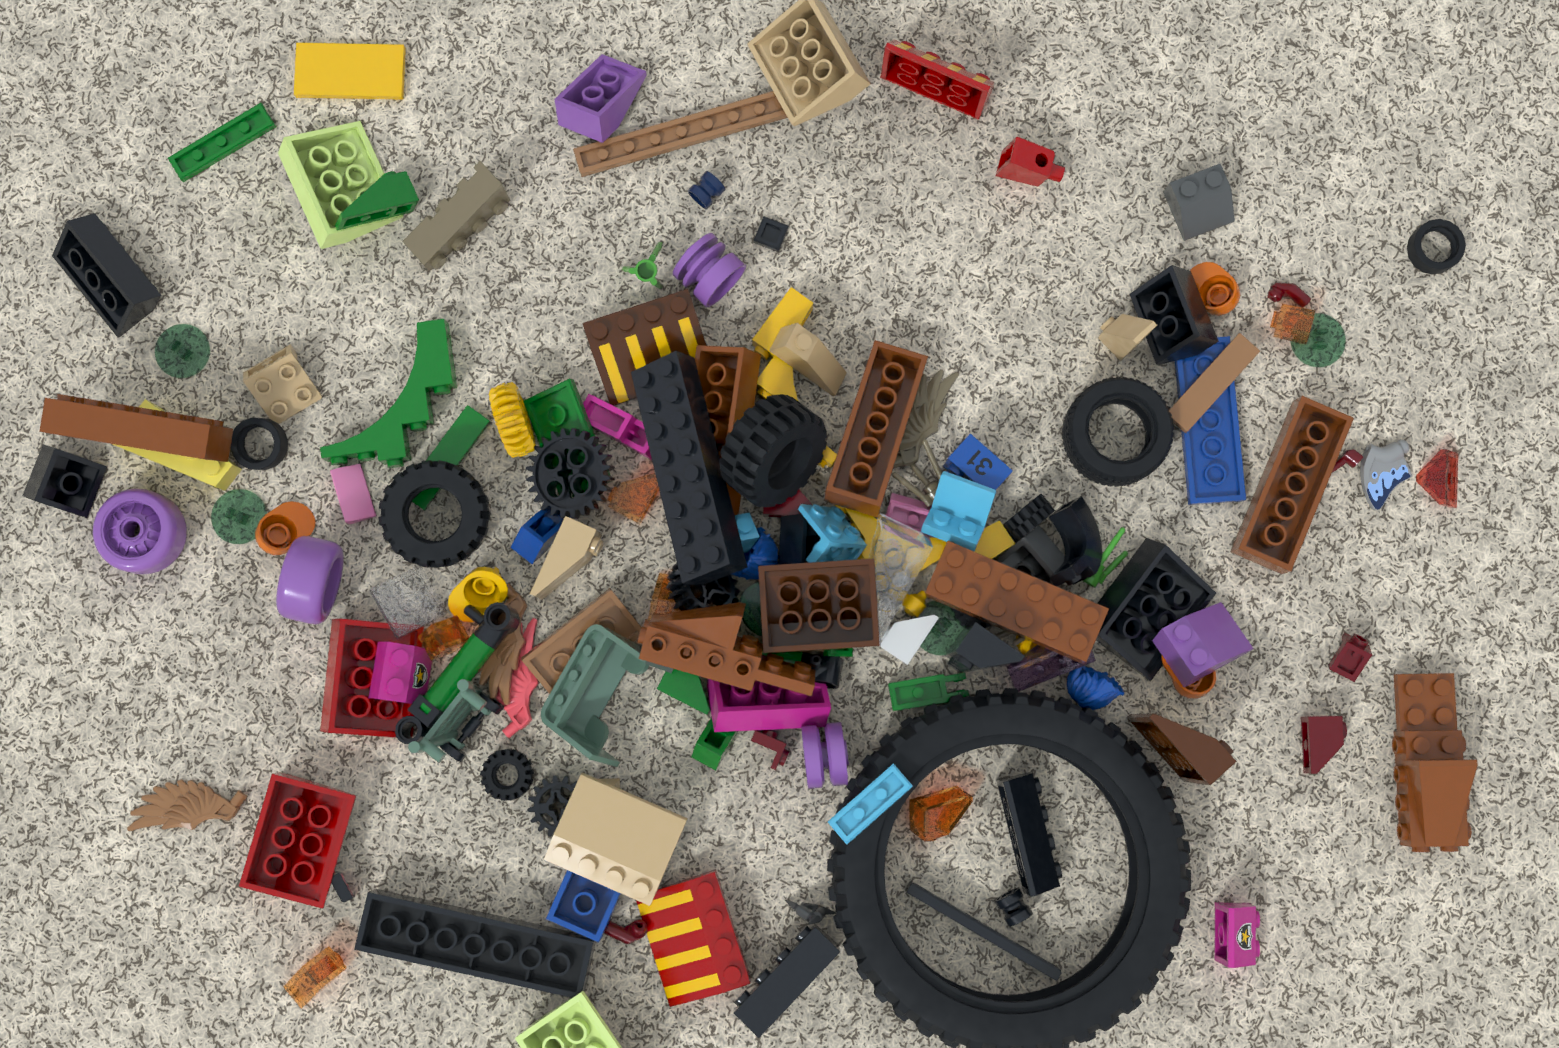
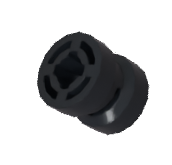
(1013, 907)

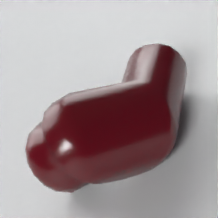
(1289, 290)
(628, 933)

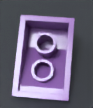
(599, 98)
(1201, 643)

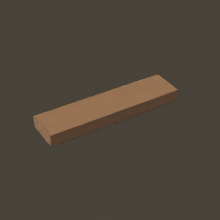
(1213, 382)

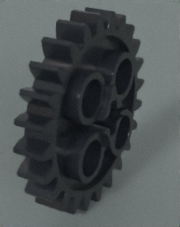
(547, 477)

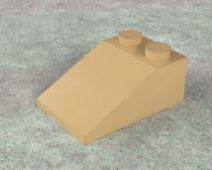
(568, 554)

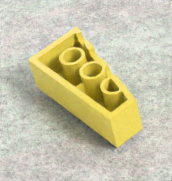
(212, 472)

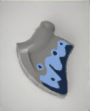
(1383, 471)

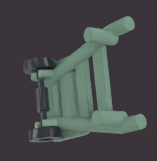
(445, 732)

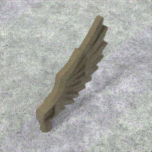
(924, 416)

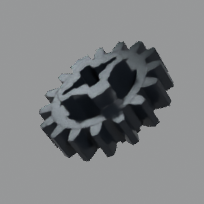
(556, 792)

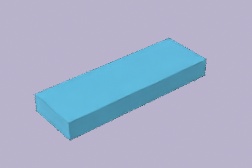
(870, 804)

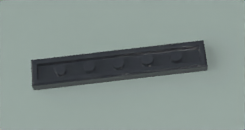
(983, 930)

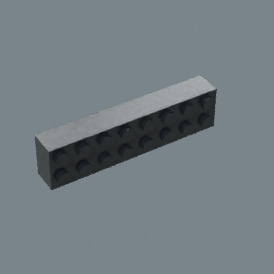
(688, 469)
(475, 943)

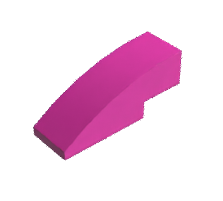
(617, 425)

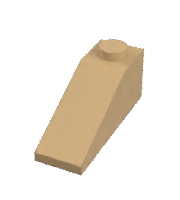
(1125, 334)
(809, 357)

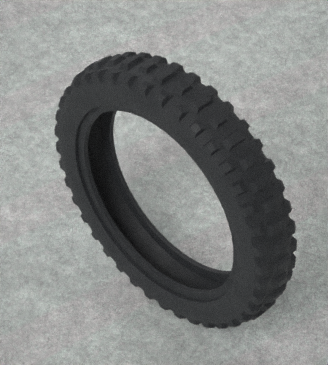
(1153, 898)

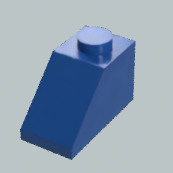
(537, 535)

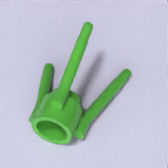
(646, 268)
(1100, 576)

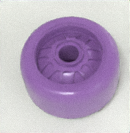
(160, 535)
(309, 580)

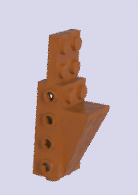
(708, 646)
(1430, 764)

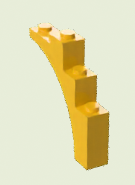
(778, 375)
(991, 544)

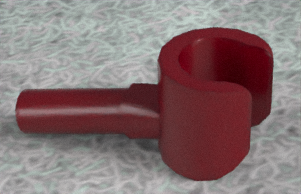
(1350, 457)

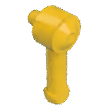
(914, 603)

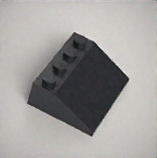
(1145, 598)

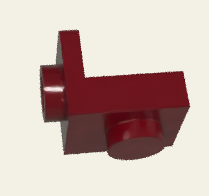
(769, 740)

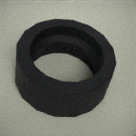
(1453, 235)
(238, 443)

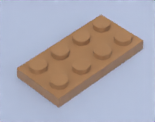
(553, 653)

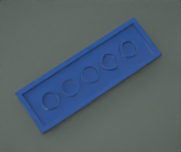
(1213, 443)

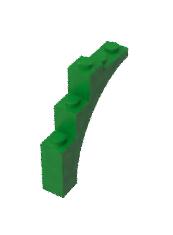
(413, 409)

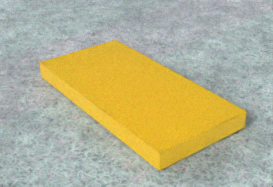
(349, 71)

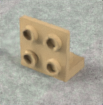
(281, 385)

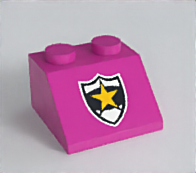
(400, 672)
(1236, 934)

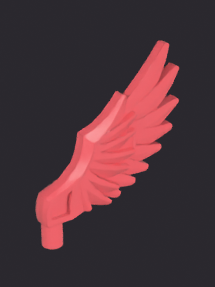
(522, 686)

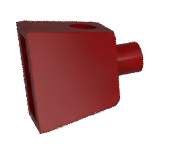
(1028, 163)

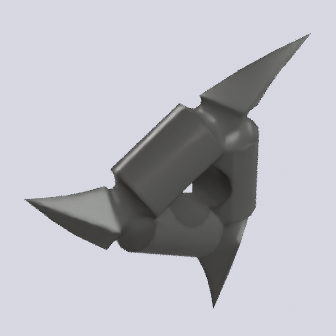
(810, 912)

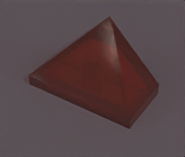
(1440, 478)

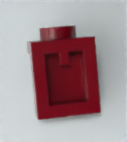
(1351, 656)

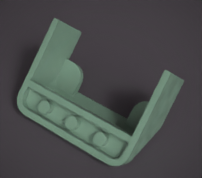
(587, 687)

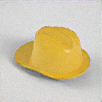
(480, 589)

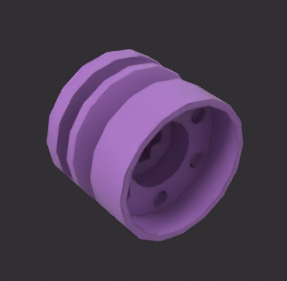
(704, 265)

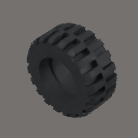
(773, 450)
(396, 514)

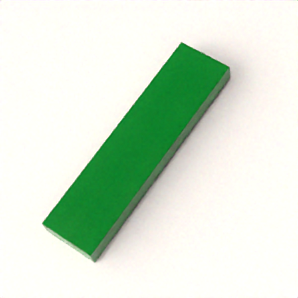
(221, 142)
(454, 447)

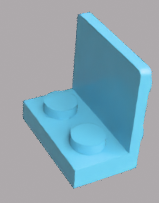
(959, 511)
(838, 538)

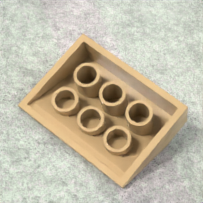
(808, 62)
(615, 839)

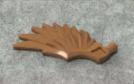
(506, 656)
(185, 806)

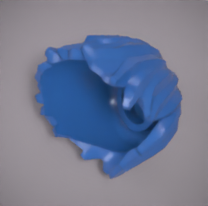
(762, 553)
(1092, 688)

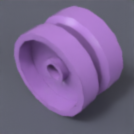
(825, 755)

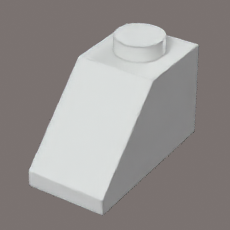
(907, 636)

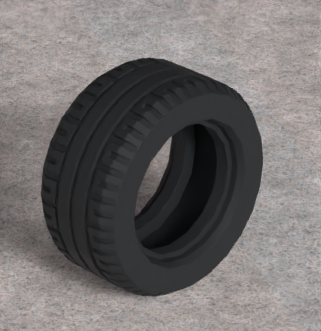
(1145, 404)

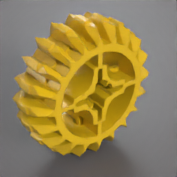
(512, 419)

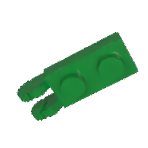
(923, 691)

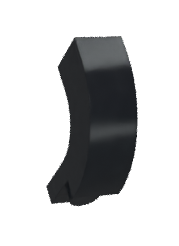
(1080, 541)

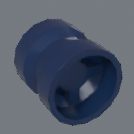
(708, 188)

